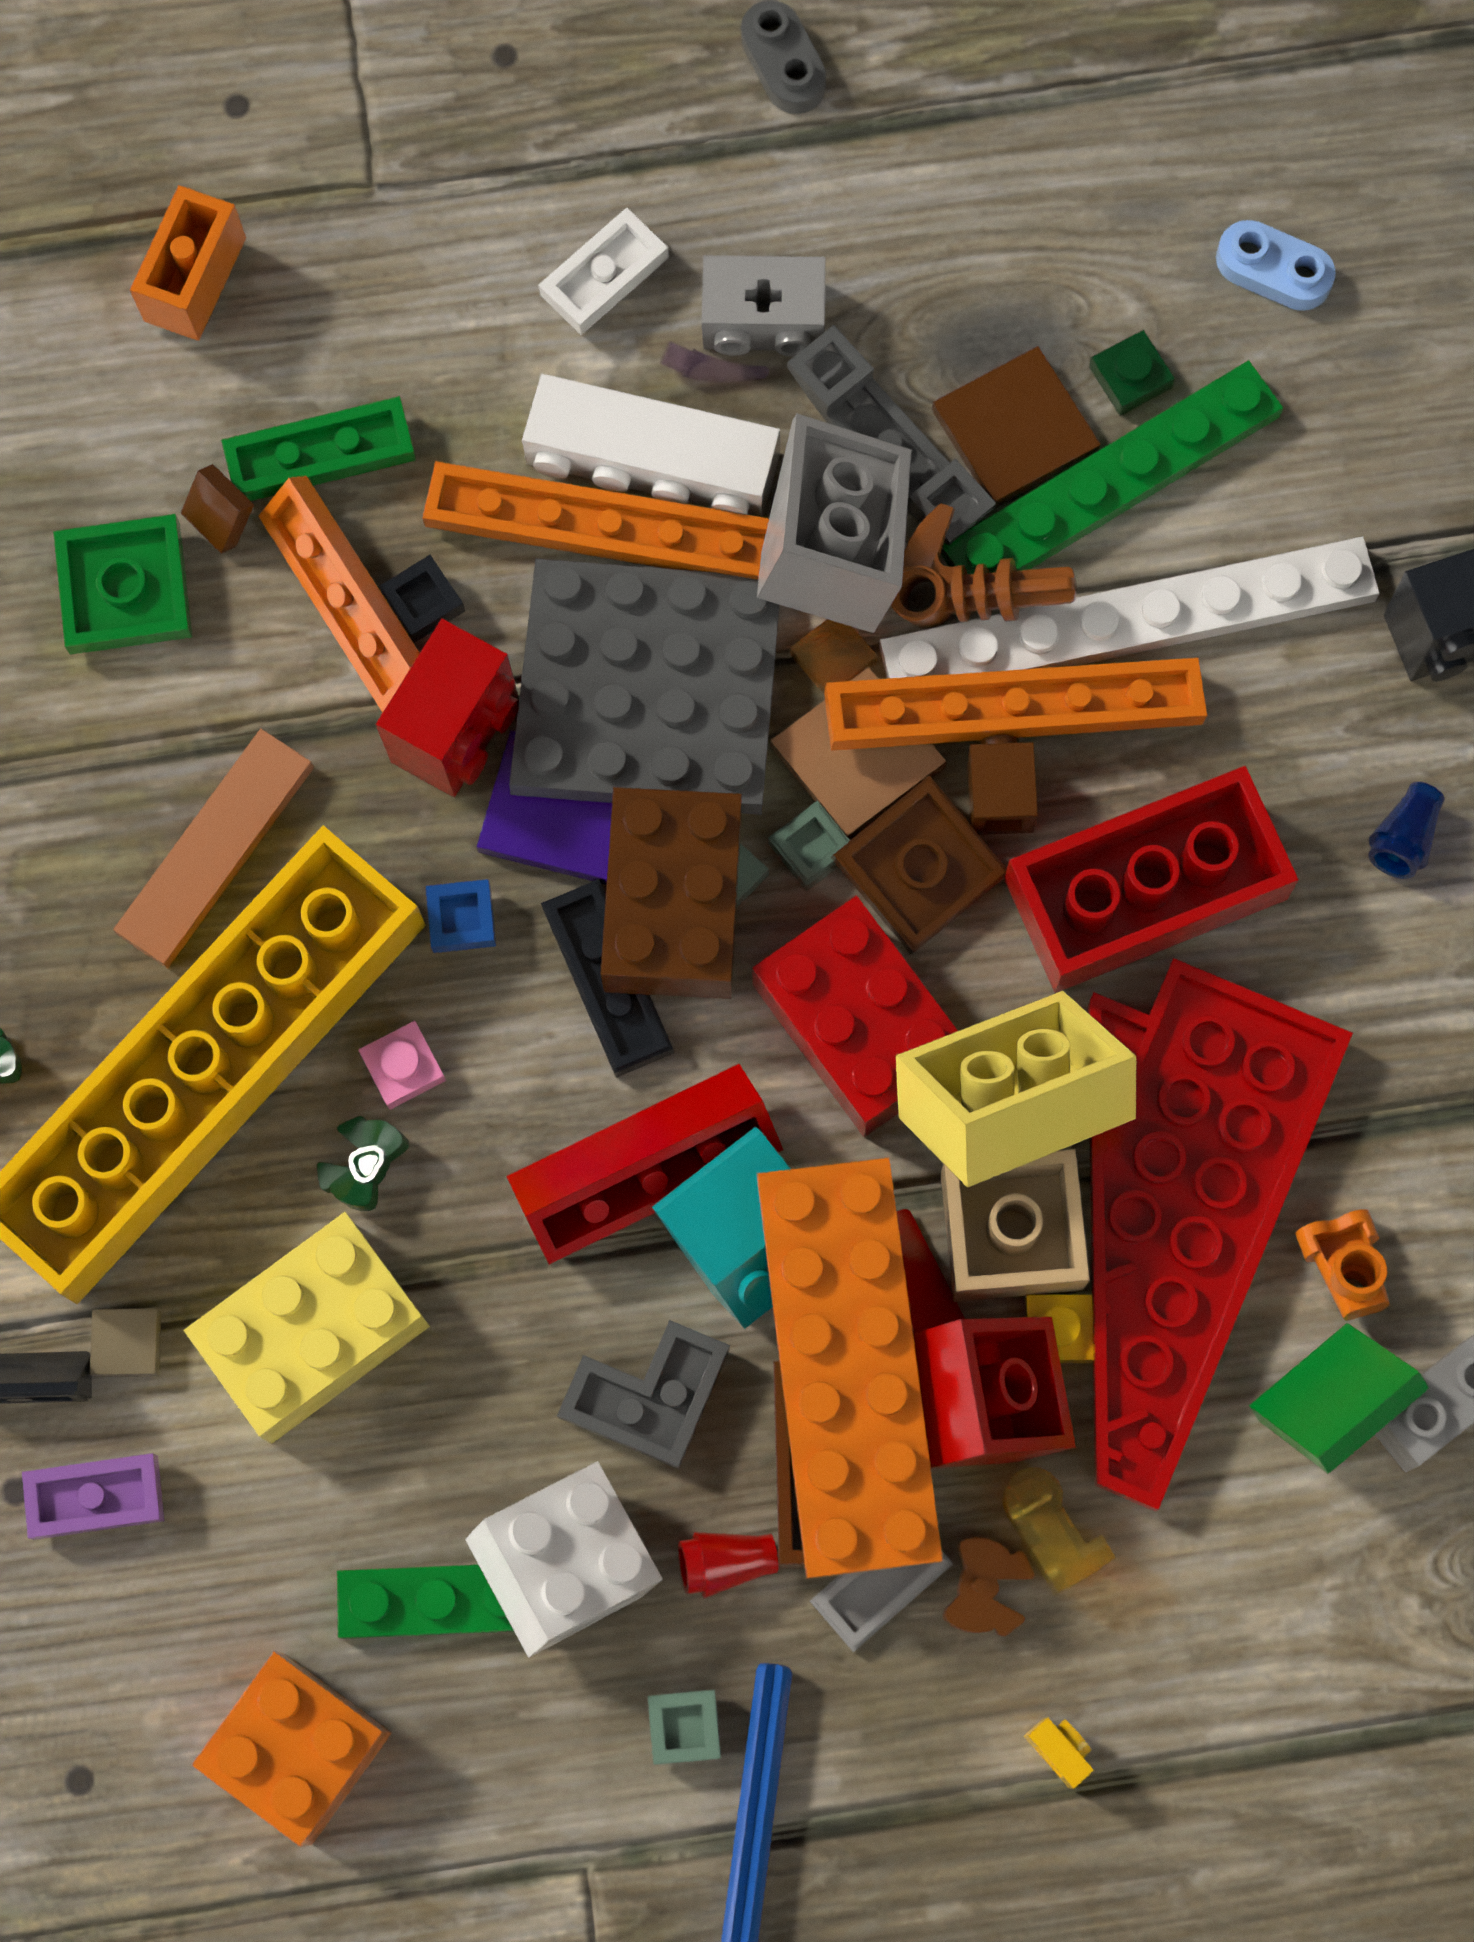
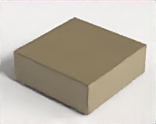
(125, 1343)

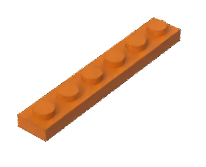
(593, 521)
(1014, 703)

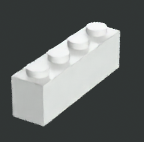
(650, 447)

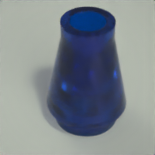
(1407, 833)

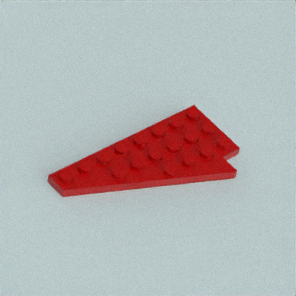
(1190, 1203)

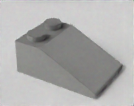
(837, 525)

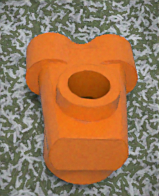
(1346, 1251)

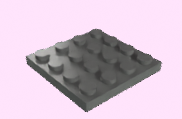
(644, 683)

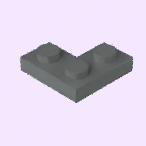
(653, 1413)

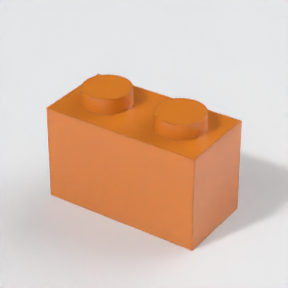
(188, 263)

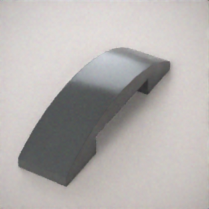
(847, 396)

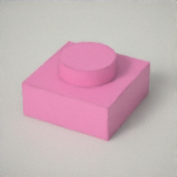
(402, 1065)

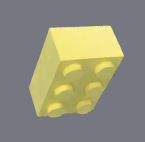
(1016, 1088)
(306, 1328)

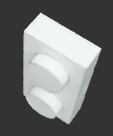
(603, 271)

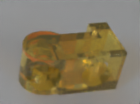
(1037, 1515)

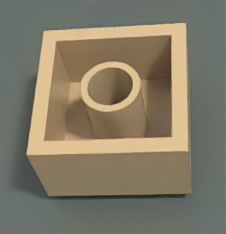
(1017, 1231)

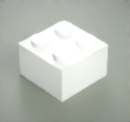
(563, 1558)

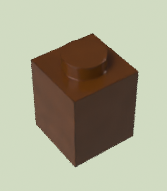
(1002, 786)

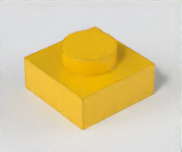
(1072, 1323)
(1062, 1750)

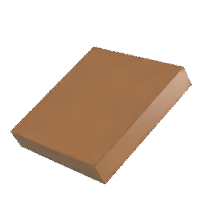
(852, 783)

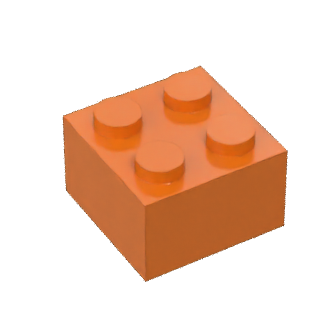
(291, 1749)

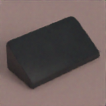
(45, 1377)

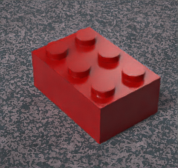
(851, 1009)

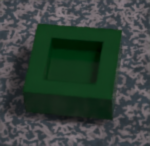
(1131, 372)

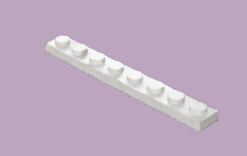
(1144, 615)

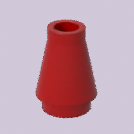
(723, 1561)

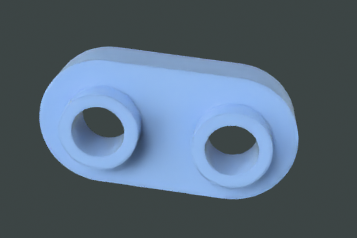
(1273, 267)

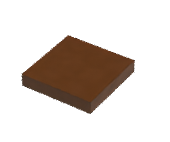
(1015, 426)
(920, 865)

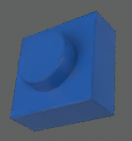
(460, 916)

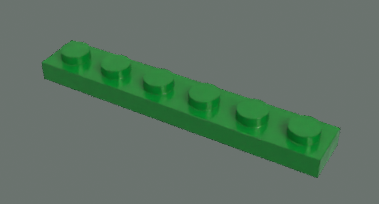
(1120, 474)

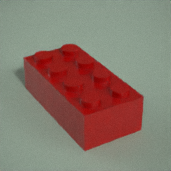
(1150, 879)

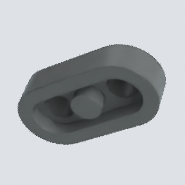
(781, 52)

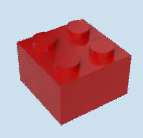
(449, 709)
(992, 1391)

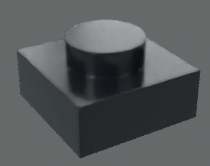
(422, 598)

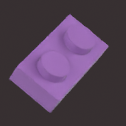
(92, 1496)

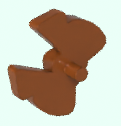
(974, 1605)

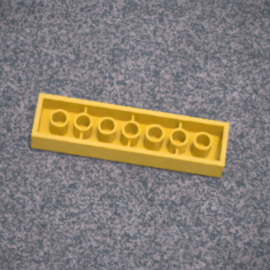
(201, 1063)

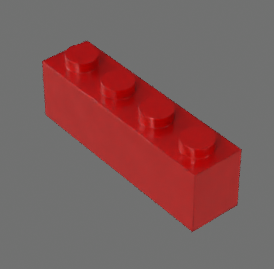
(635, 1162)

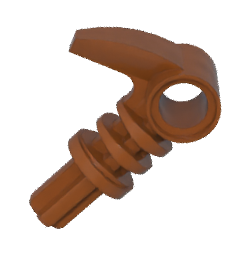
(982, 591)

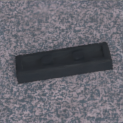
(623, 1022)

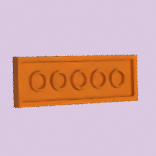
(848, 1368)

